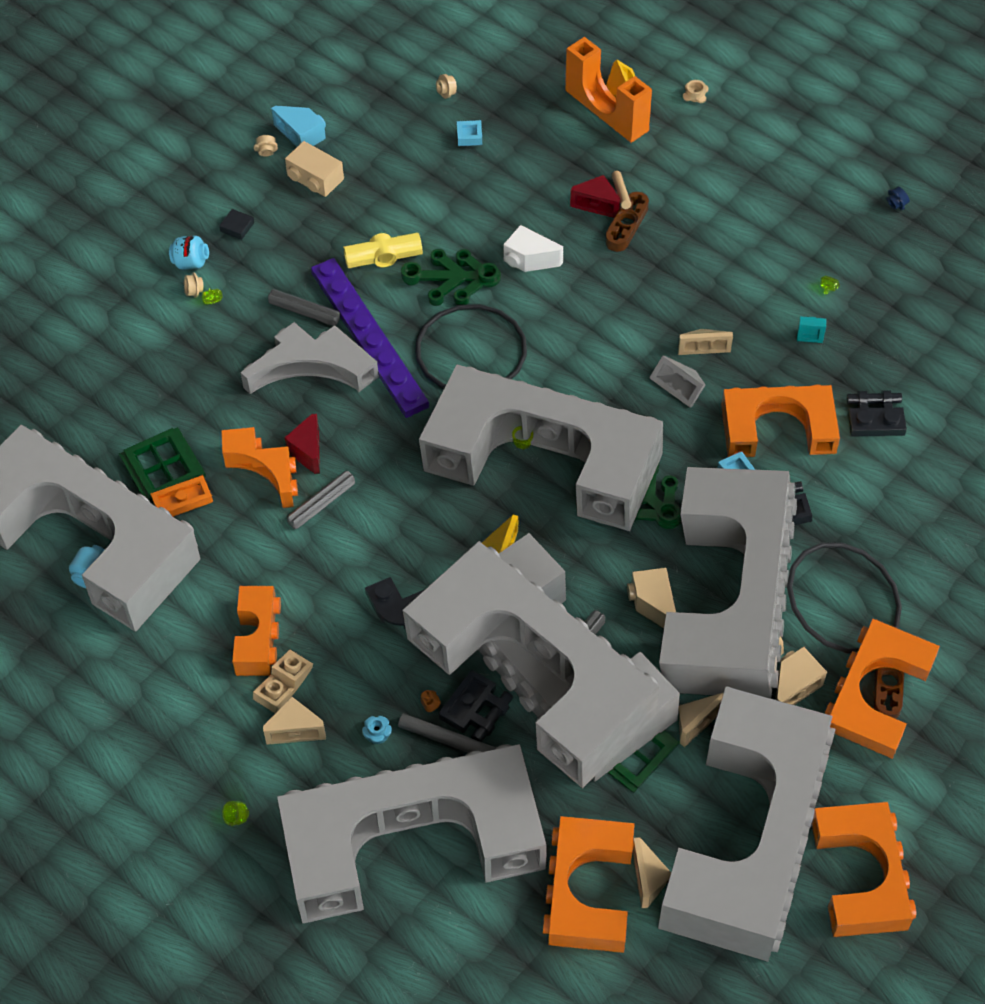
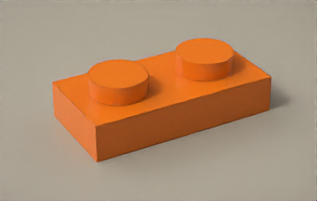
(183, 496)

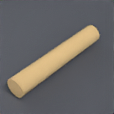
(621, 190)

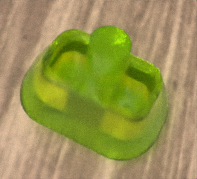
(829, 284)
(212, 296)

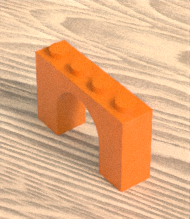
(626, 112)
(809, 404)
(879, 648)
(871, 829)
(570, 920)

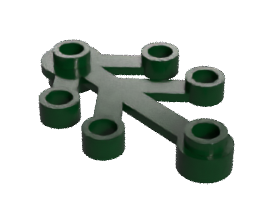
(482, 276)
(659, 508)

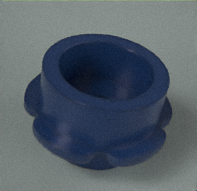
(897, 198)

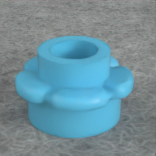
(374, 736)

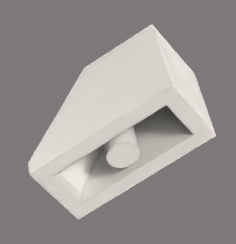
(531, 251)

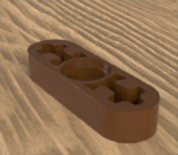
(627, 230)
(882, 690)

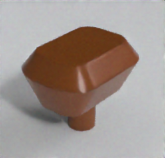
(430, 700)

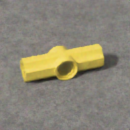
(383, 250)

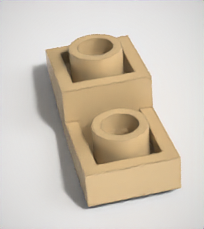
(283, 682)

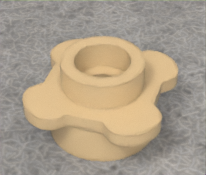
(695, 91)

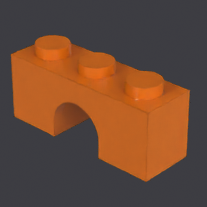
(255, 653)

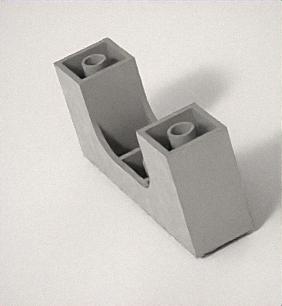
(484, 408)
(148, 545)
(491, 601)
(742, 643)
(534, 682)
(479, 791)
(748, 900)

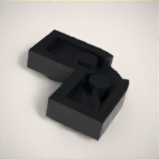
(388, 601)

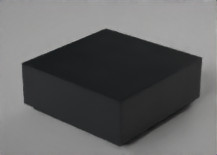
(236, 224)

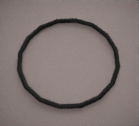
(465, 307)
(855, 550)

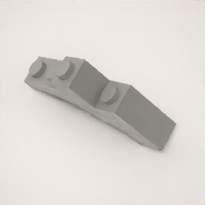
(298, 354)

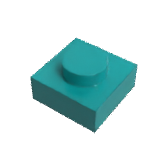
(811, 329)

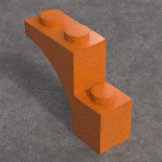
(245, 451)

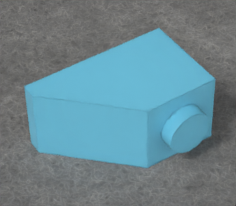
(299, 124)

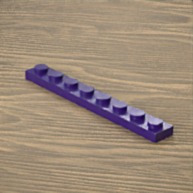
(370, 337)

